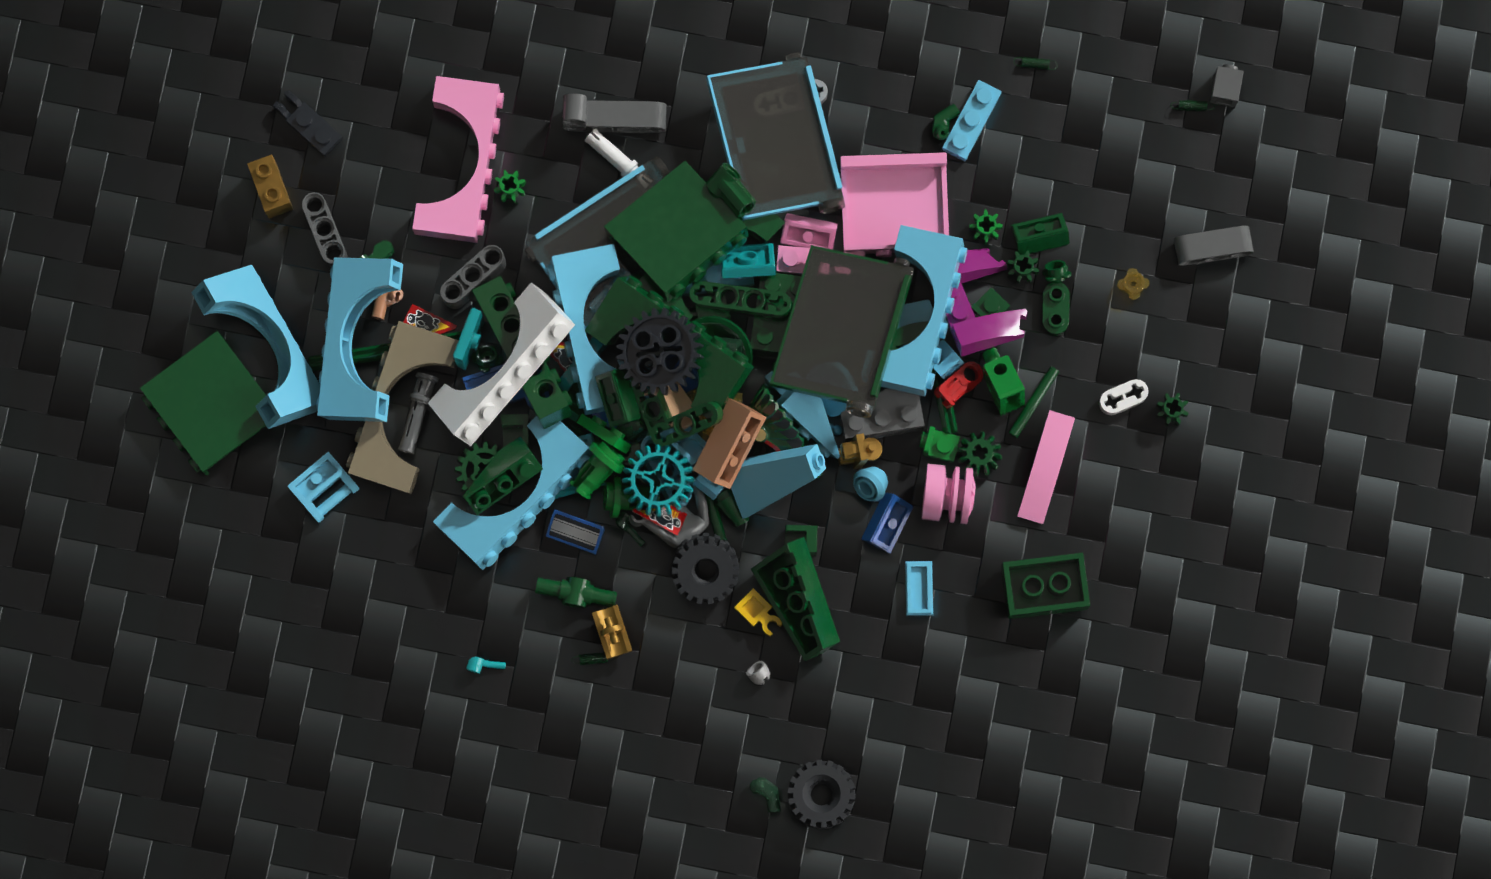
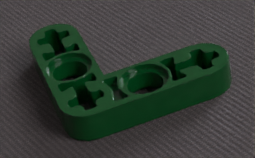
(665, 420)

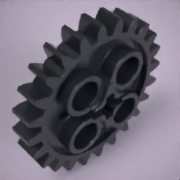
(661, 375)

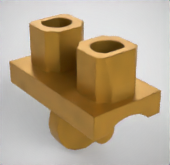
(859, 451)
(612, 632)

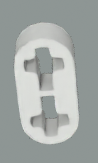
(1121, 391)

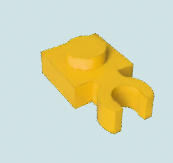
(755, 609)

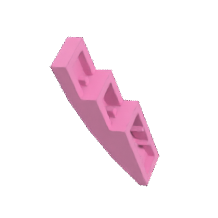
(1046, 467)

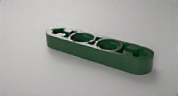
(741, 297)

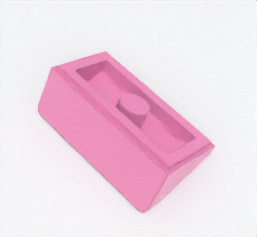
(807, 231)

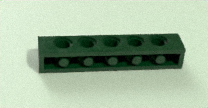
(490, 298)

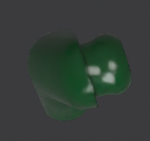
(940, 124)

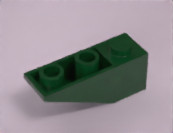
(502, 475)

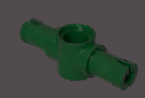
(576, 592)

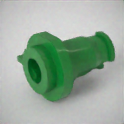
(598, 468)
(616, 500)

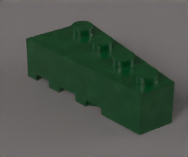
(798, 598)

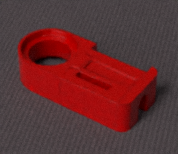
(957, 385)

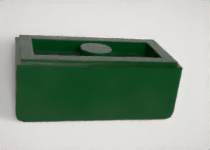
(1040, 234)
(617, 397)

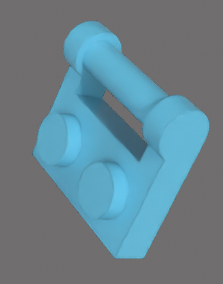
(317, 480)

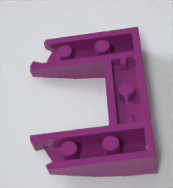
(987, 331)

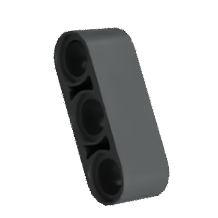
(319, 219)
(1213, 245)
(478, 265)

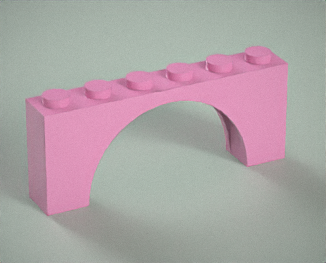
(461, 214)

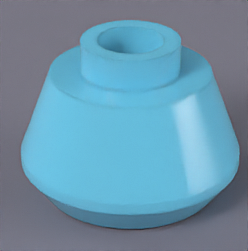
(870, 483)

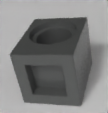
(1226, 85)

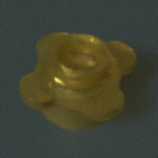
(1133, 276)

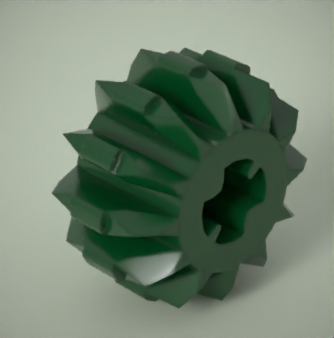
(982, 445)

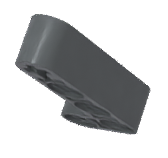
(612, 116)

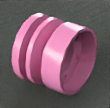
(947, 494)

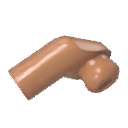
(384, 301)

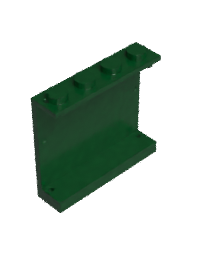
(677, 231)
(206, 402)

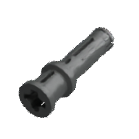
(419, 398)

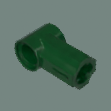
(726, 185)

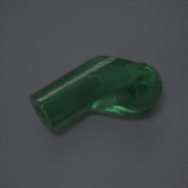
(769, 791)

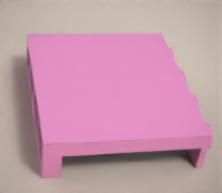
(889, 193)

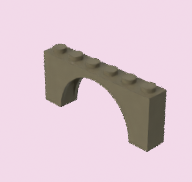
(409, 350)

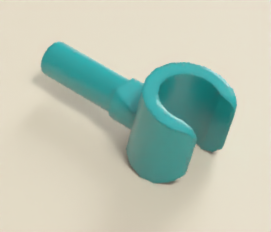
(475, 664)

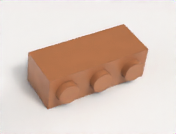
(729, 443)

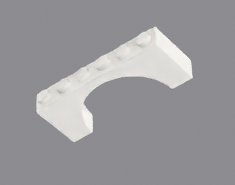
(541, 330)

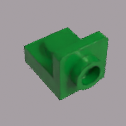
(939, 445)

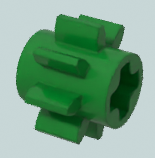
(511, 193)
(991, 222)

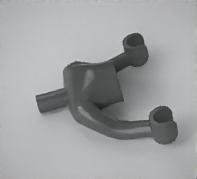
(692, 524)

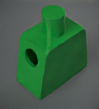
(1003, 382)

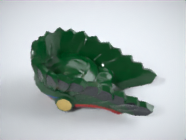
(777, 429)

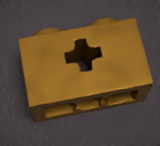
(270, 186)

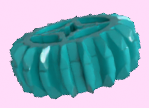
(652, 502)

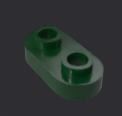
(1055, 307)

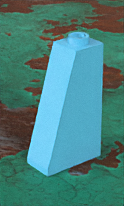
(774, 475)

